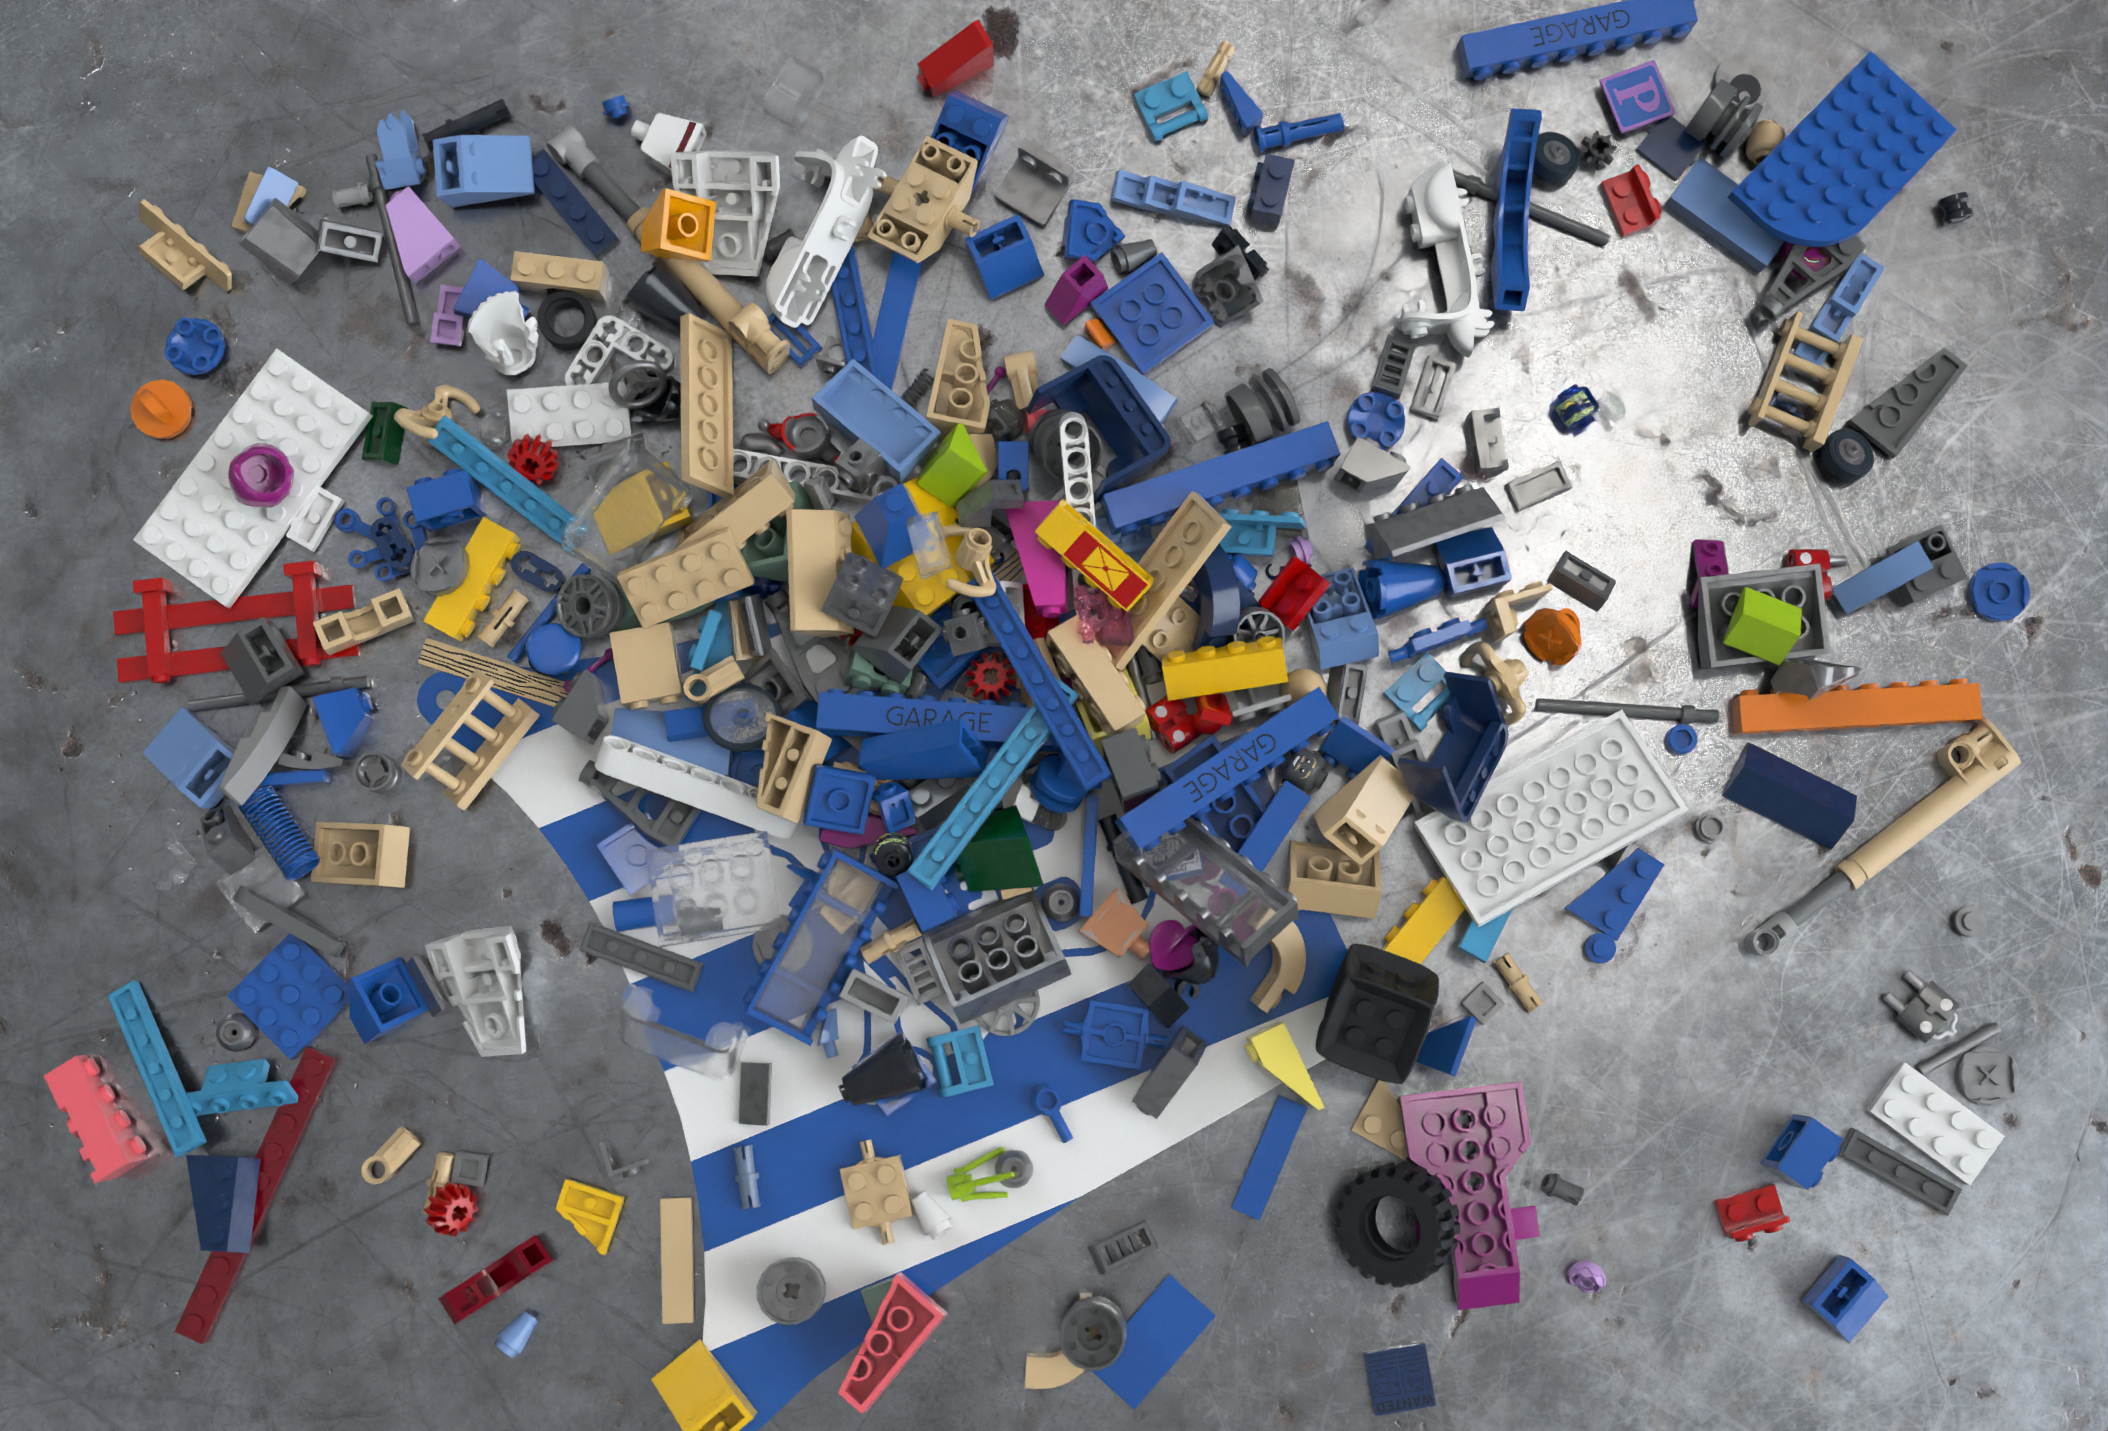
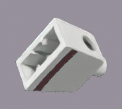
(667, 136)

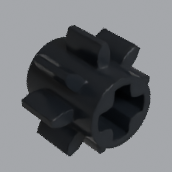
(1602, 145)

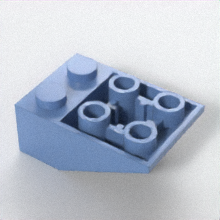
(482, 168)
(1342, 622)
(191, 758)

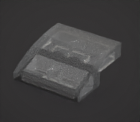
(265, 878)

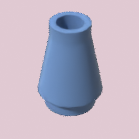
(516, 1334)

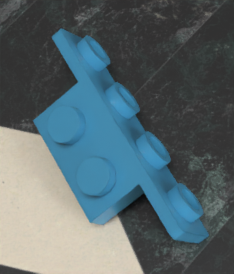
(1256, 532)
(713, 645)
(240, 1088)

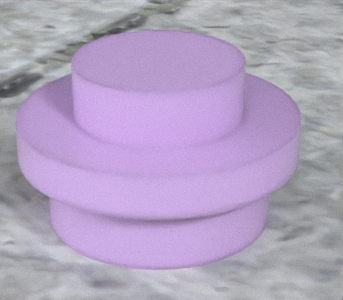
(1301, 549)

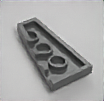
(1904, 407)

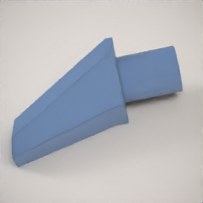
(829, 1034)

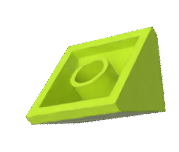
(952, 468)
(1763, 626)

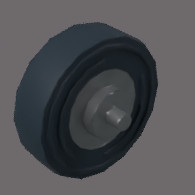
(1555, 157)
(1847, 455)

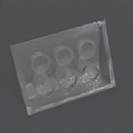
(713, 889)

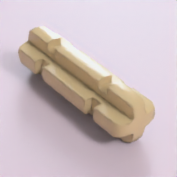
(1215, 68)

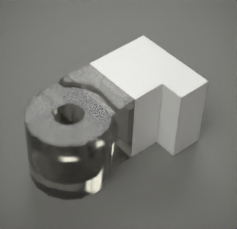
(1035, 813)

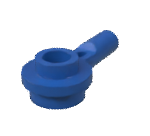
(1047, 1102)

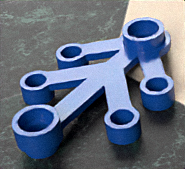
(362, 528)

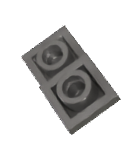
(319, 760)

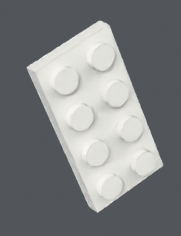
(569, 414)
(1935, 1123)

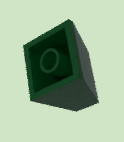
(999, 855)

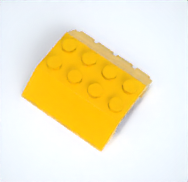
(915, 593)

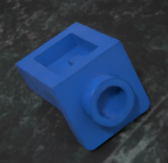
(894, 806)

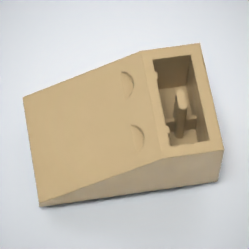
(1365, 810)

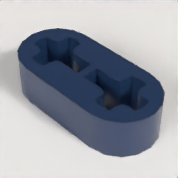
(387, 548)
(542, 566)

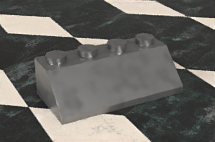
(1432, 522)

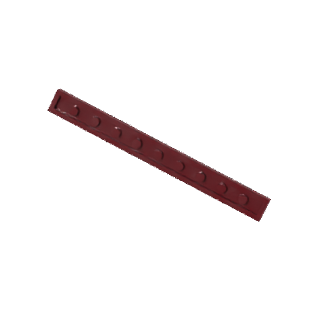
(275, 1156)

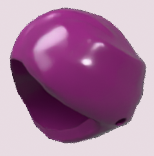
(261, 476)

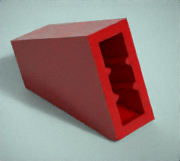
(956, 60)

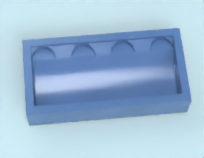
(1704, 203)
(871, 411)
(649, 730)

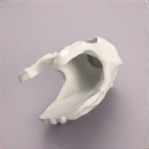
(503, 334)

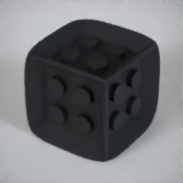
(1377, 1014)

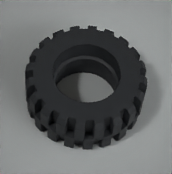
(1366, 1244)

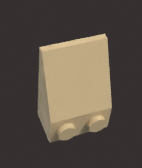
(361, 854)

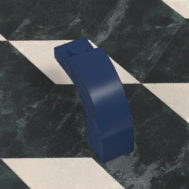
(1219, 600)

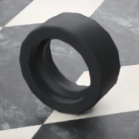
(550, 304)

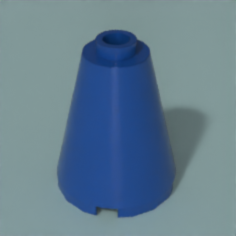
(1398, 585)

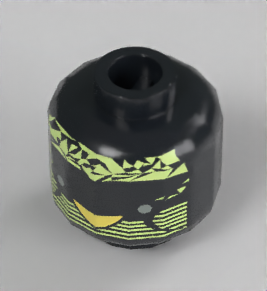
(893, 854)

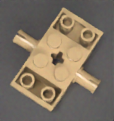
(926, 202)

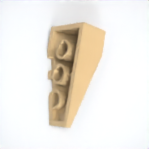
(959, 382)

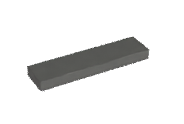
(641, 957)
(1899, 1171)

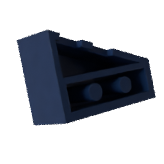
(224, 1200)

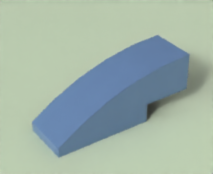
(1882, 578)

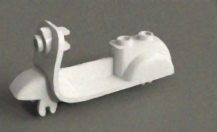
(1440, 223)
(808, 267)

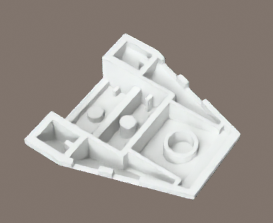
(745, 198)
(486, 985)

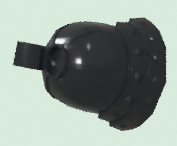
(665, 408)
(1202, 968)

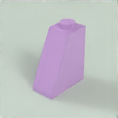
(418, 235)

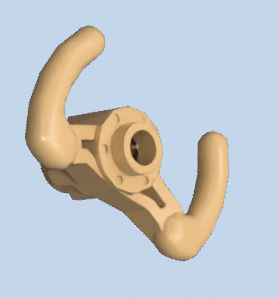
(424, 420)
(974, 557)
(1504, 675)

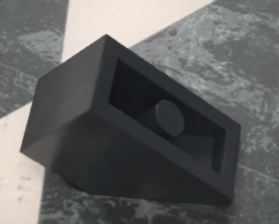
(1158, 995)

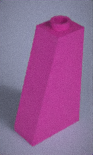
(1042, 566)

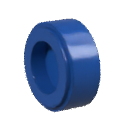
(1681, 739)

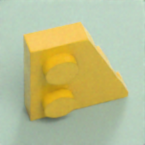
(590, 1211)

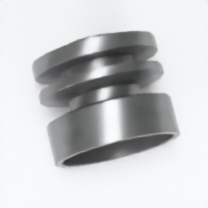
(773, 1289)

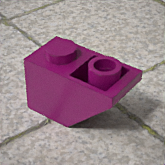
(1075, 290)

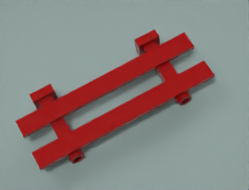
(158, 618)

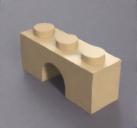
(541, 271)
(351, 628)

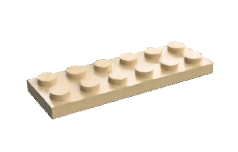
(706, 406)
(1173, 563)

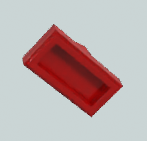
(1211, 713)

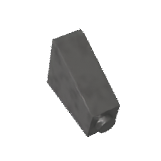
(1170, 1072)

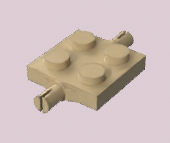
(876, 1192)

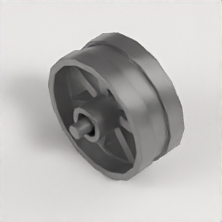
(1256, 632)

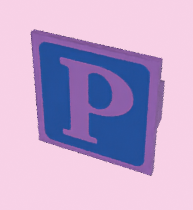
(1637, 96)

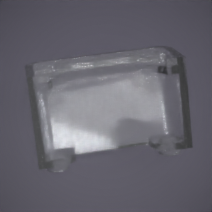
(624, 511)
(712, 1058)

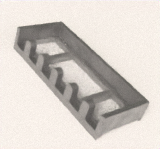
(1213, 888)

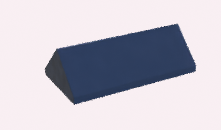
(1791, 796)

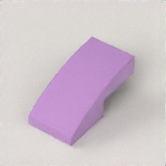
(447, 326)

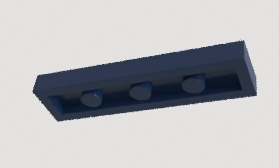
(571, 204)

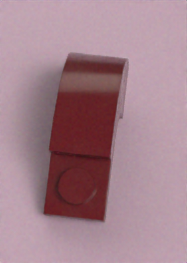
(495, 1279)

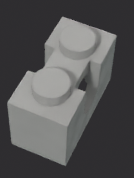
(865, 988)

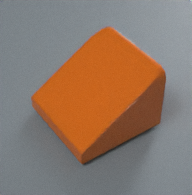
(1099, 334)

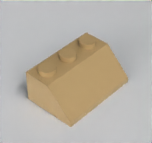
(1332, 881)

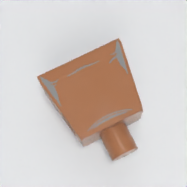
(1117, 927)

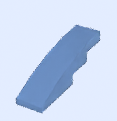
(1172, 198)
(1841, 306)
(1158, 400)

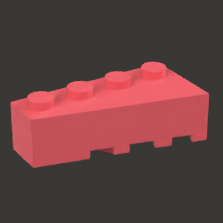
(95, 1119)
(895, 1336)

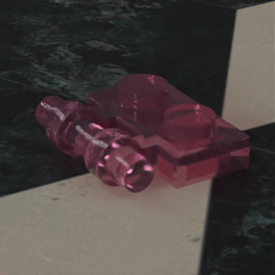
(1112, 623)

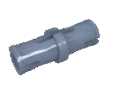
(747, 1177)

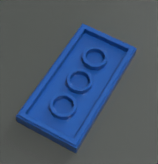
(1156, 1340)

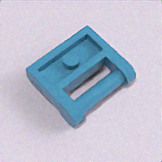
(1167, 98)
(1415, 685)
(970, 1059)

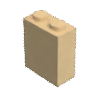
(647, 666)

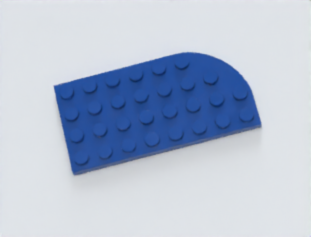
(1844, 159)

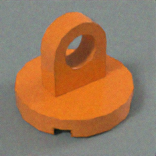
(161, 409)
(1553, 635)

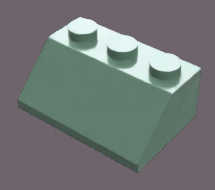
(768, 552)

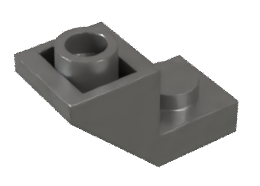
(977, 507)

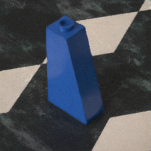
(925, 753)

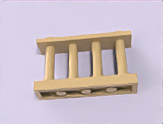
(1834, 379)
(490, 754)

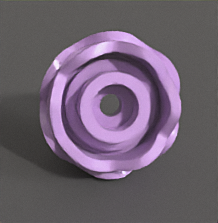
(1587, 1276)

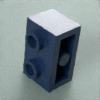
(1273, 184)

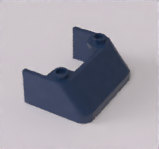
(1116, 411)
(1467, 752)

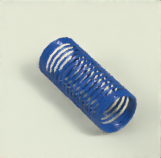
(272, 816)

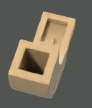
(1286, 968)
(1053, 1369)

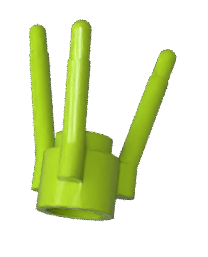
(962, 1184)

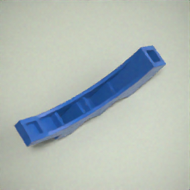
(1511, 215)

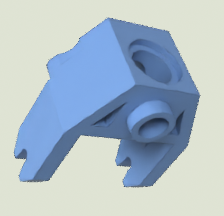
(400, 151)

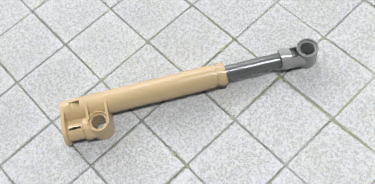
(745, 324)
(1980, 766)

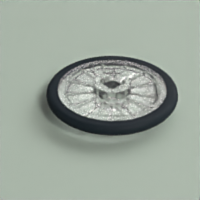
(724, 722)

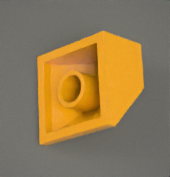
(679, 227)

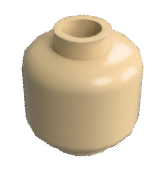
(1763, 140)

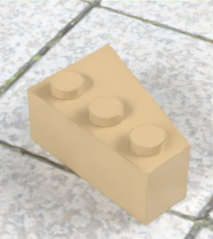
(789, 766)

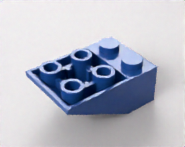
(970, 129)

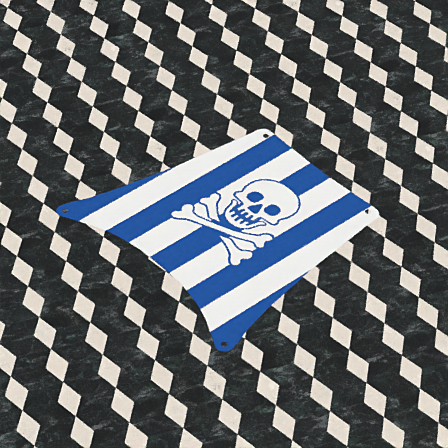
(810, 1122)

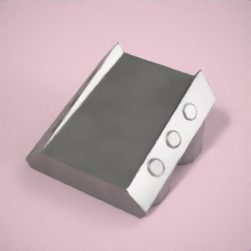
(282, 241)
(1227, 287)
(1810, 677)

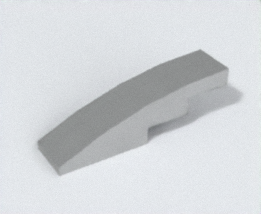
(1397, 733)
(260, 751)

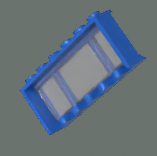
(818, 945)

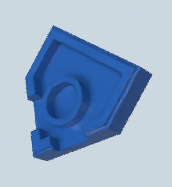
(1088, 231)

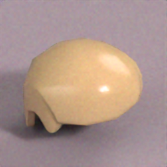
(1301, 683)

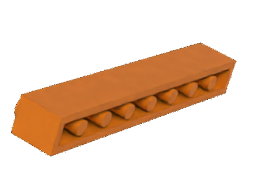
(1858, 708)

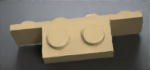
(177, 253)

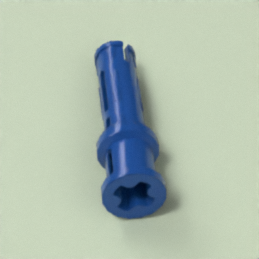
(1285, 133)

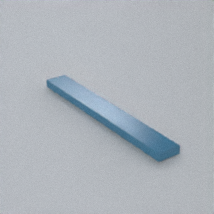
(983, 796)

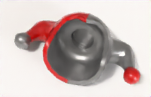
(805, 436)

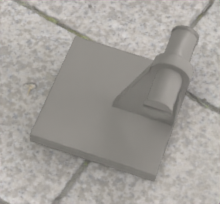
(1267, 707)

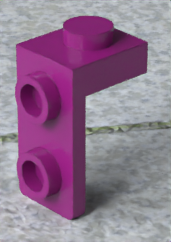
(1709, 561)

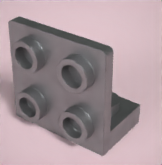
(1035, 182)
(862, 594)

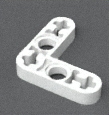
(616, 342)

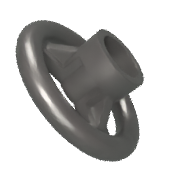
(636, 382)

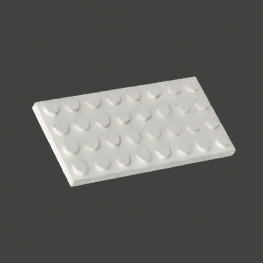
(202, 525)
(1552, 818)

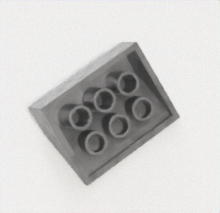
(1794, 585)
(996, 955)

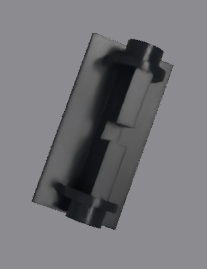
(1229, 239)

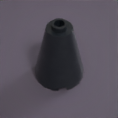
(662, 296)
(884, 1074)

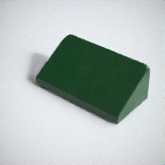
(383, 434)

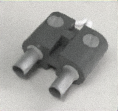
(1926, 1010)

